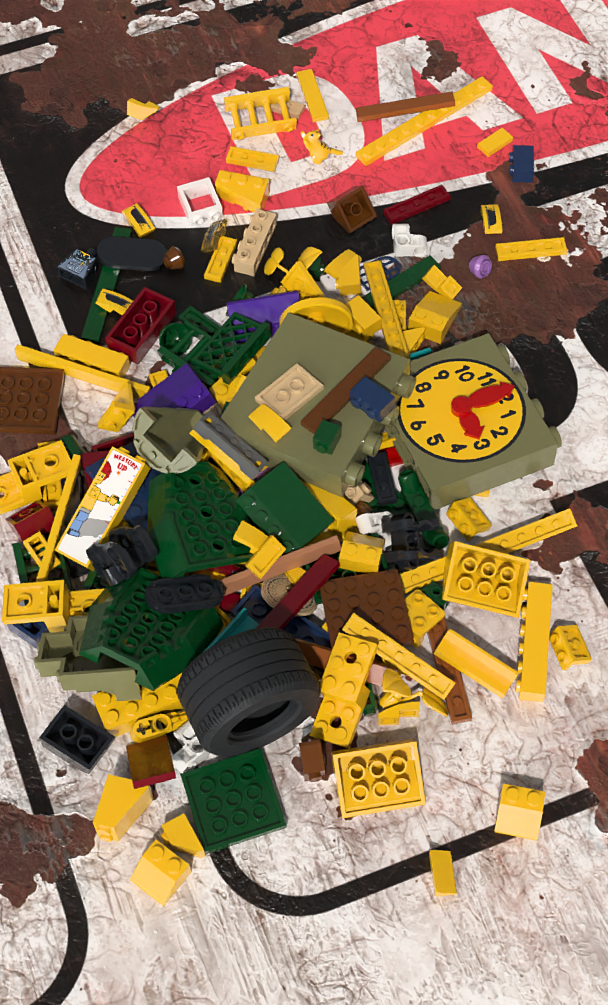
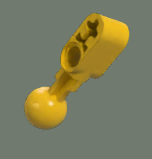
(171, 721)

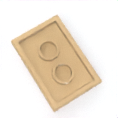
(290, 391)

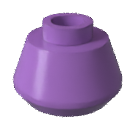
(480, 266)

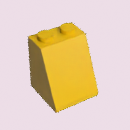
(120, 807)

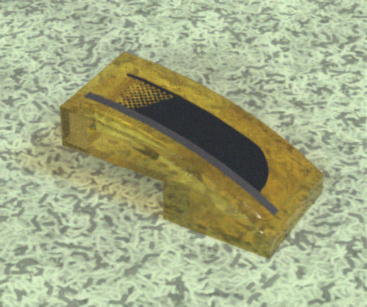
(211, 238)

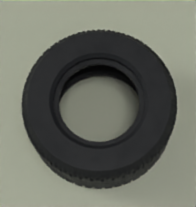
(248, 691)

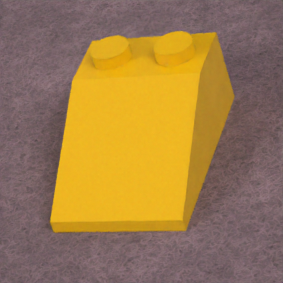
(435, 314)

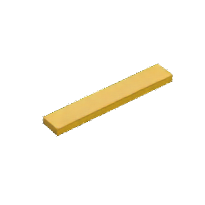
(400, 657)

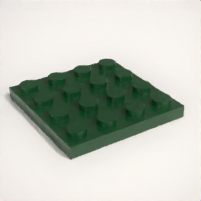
(233, 801)

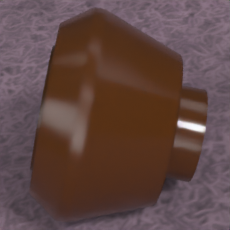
(174, 259)

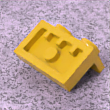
(468, 518)
(569, 646)

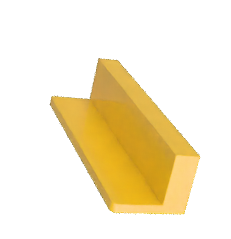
(476, 663)

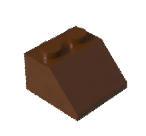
(352, 208)

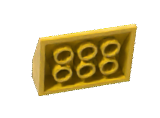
(485, 579)
(378, 778)

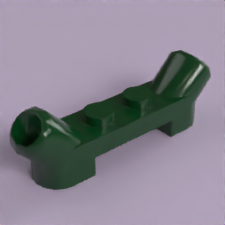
(421, 509)

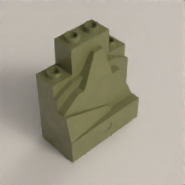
(60, 658)

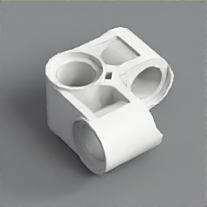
(406, 243)
(371, 523)
(187, 758)

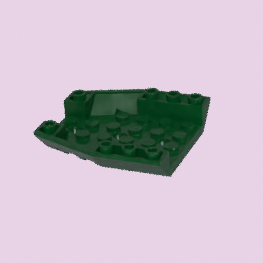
(181, 531)
(160, 647)

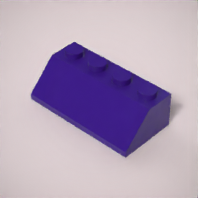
(262, 309)

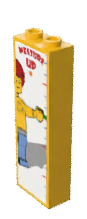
(103, 504)

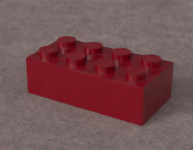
(141, 325)

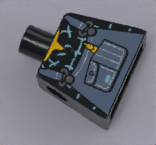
(79, 267)

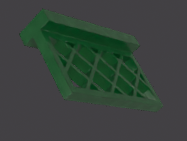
(244, 352)

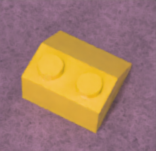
(361, 553)
(520, 811)
(160, 872)

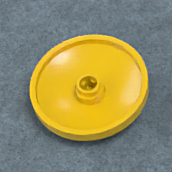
(323, 311)

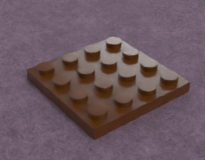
(30, 399)
(372, 597)

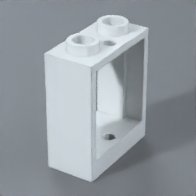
(198, 189)

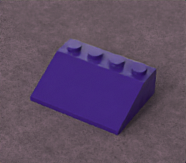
(178, 390)

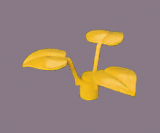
(307, 258)
(397, 688)

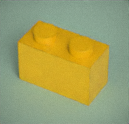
(364, 318)

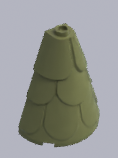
(165, 439)

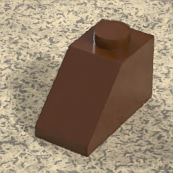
(312, 760)

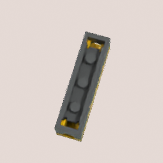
(228, 447)

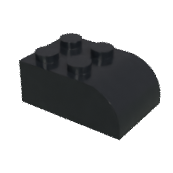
(76, 739)

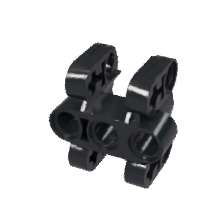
(405, 541)
(123, 554)

